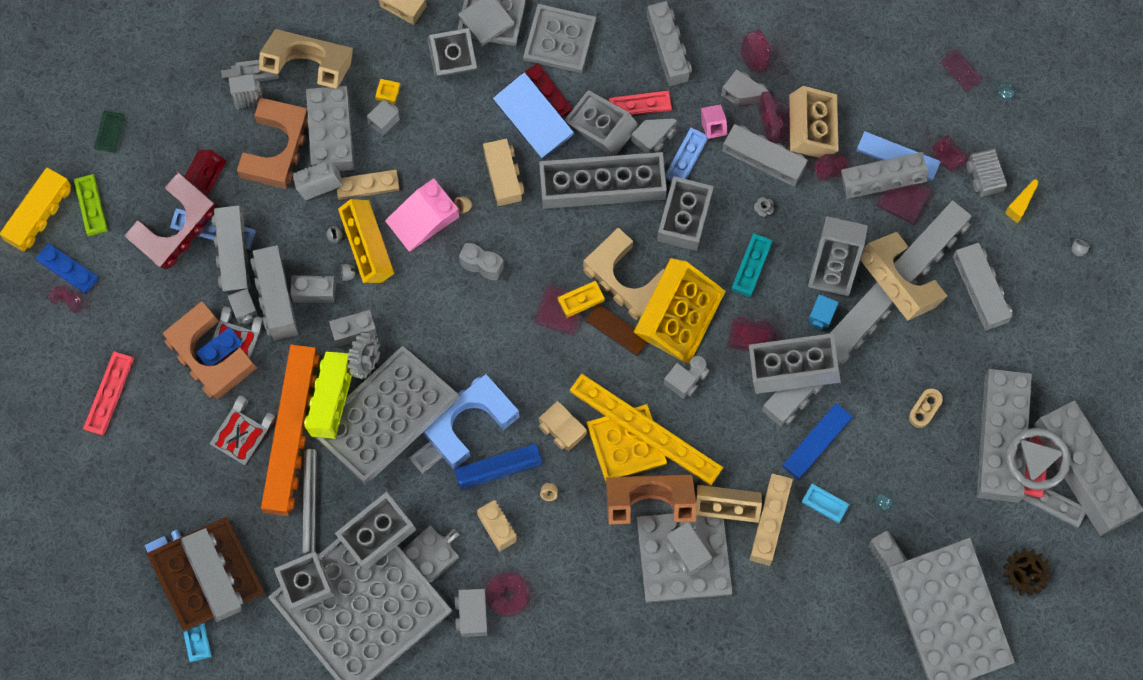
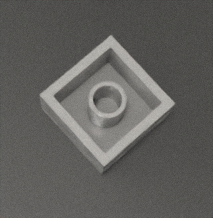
(451, 52)
(304, 582)

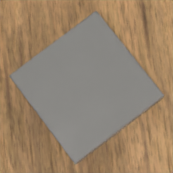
(486, 20)

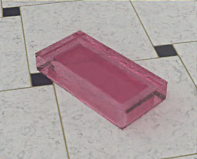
(961, 70)

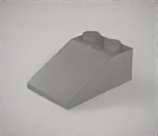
(602, 122)

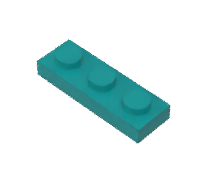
(751, 265)

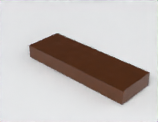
(616, 329)

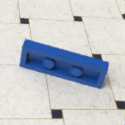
(66, 268)

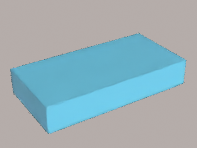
(825, 503)

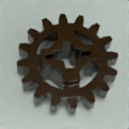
(1035, 573)

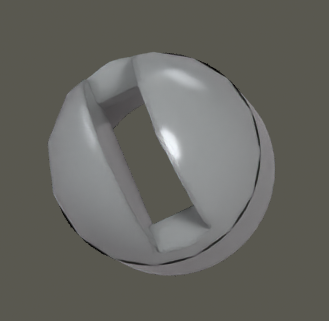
(329, 234)
(1080, 247)
(347, 271)

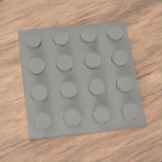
(660, 570)

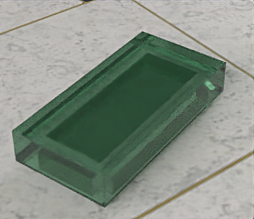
(109, 131)

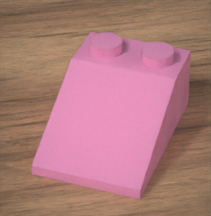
(422, 215)

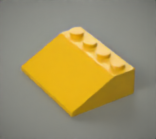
(679, 310)

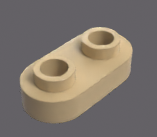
(925, 409)

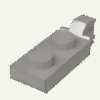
(248, 67)

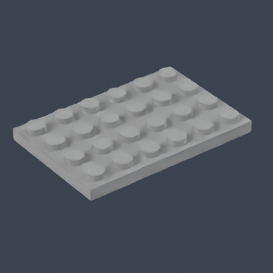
(388, 414)
(951, 613)

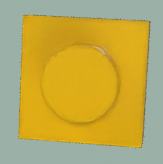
(387, 91)

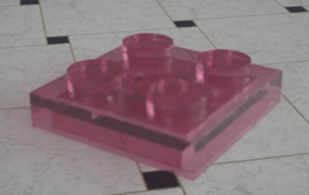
(770, 120)

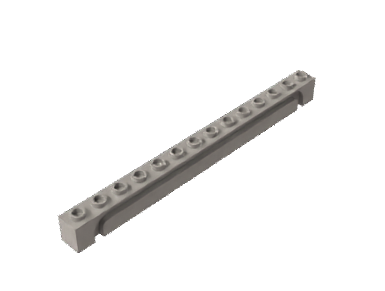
(876, 304)

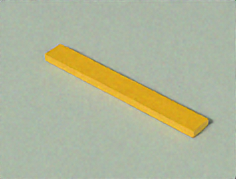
(646, 429)

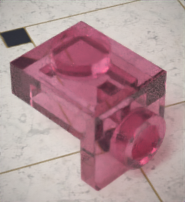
(948, 154)
(830, 166)
(61, 292)

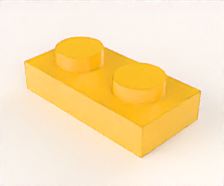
(581, 299)

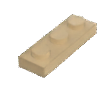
(368, 184)

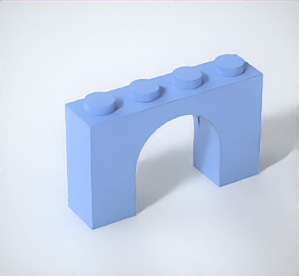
(481, 395)

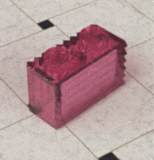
(755, 51)
(746, 333)

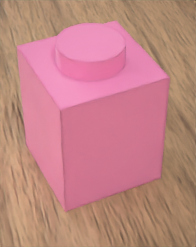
(714, 121)

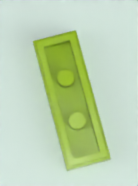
(90, 205)

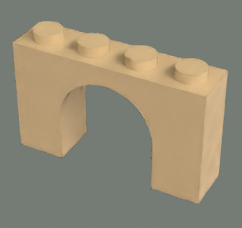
(286, 46)
(601, 265)
(909, 298)

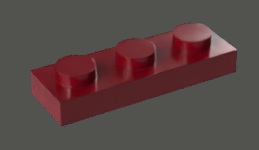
(548, 89)

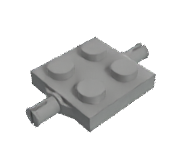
(432, 553)

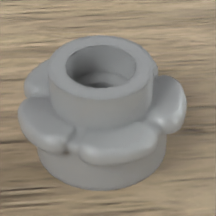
(764, 211)

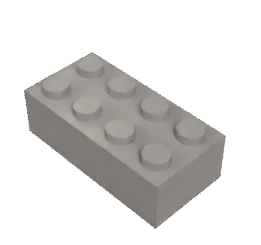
(330, 127)
(837, 256)
(274, 293)
(794, 363)

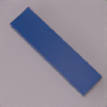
(817, 441)

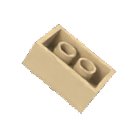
(813, 122)

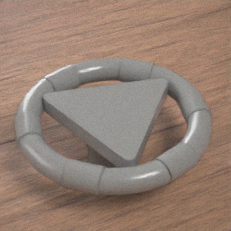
(1038, 458)

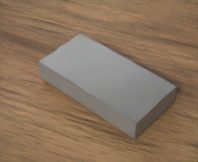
(425, 457)

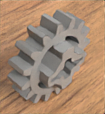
(363, 355)

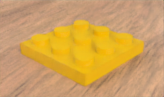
(621, 451)

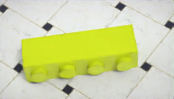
(329, 396)

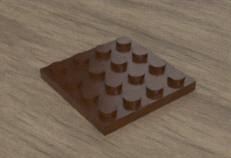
(180, 581)

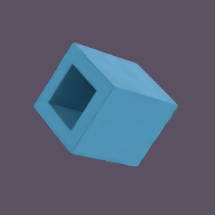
(822, 313)

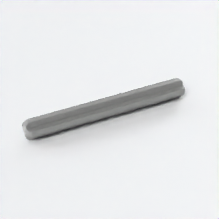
(309, 501)

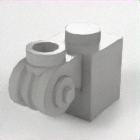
(682, 380)

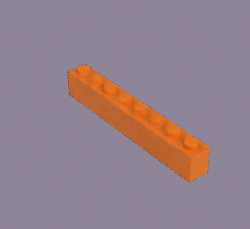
(289, 431)

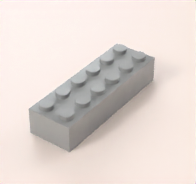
(602, 180)
(1003, 417)
(1092, 471)

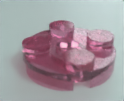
(499, 604)

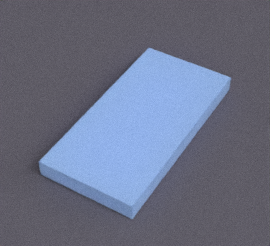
(533, 116)

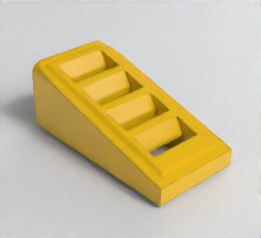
(1019, 205)

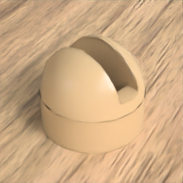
(463, 204)
(549, 487)

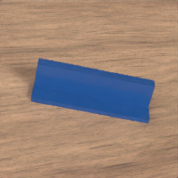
(498, 466)

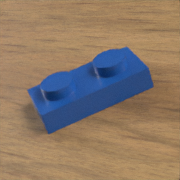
(219, 347)

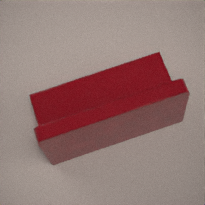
(205, 169)

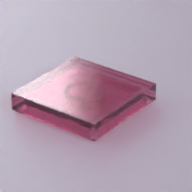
(905, 201)
(551, 314)

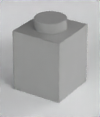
(383, 117)
(243, 307)

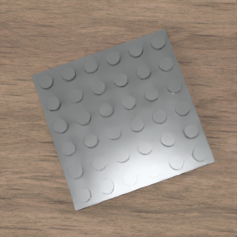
(370, 617)

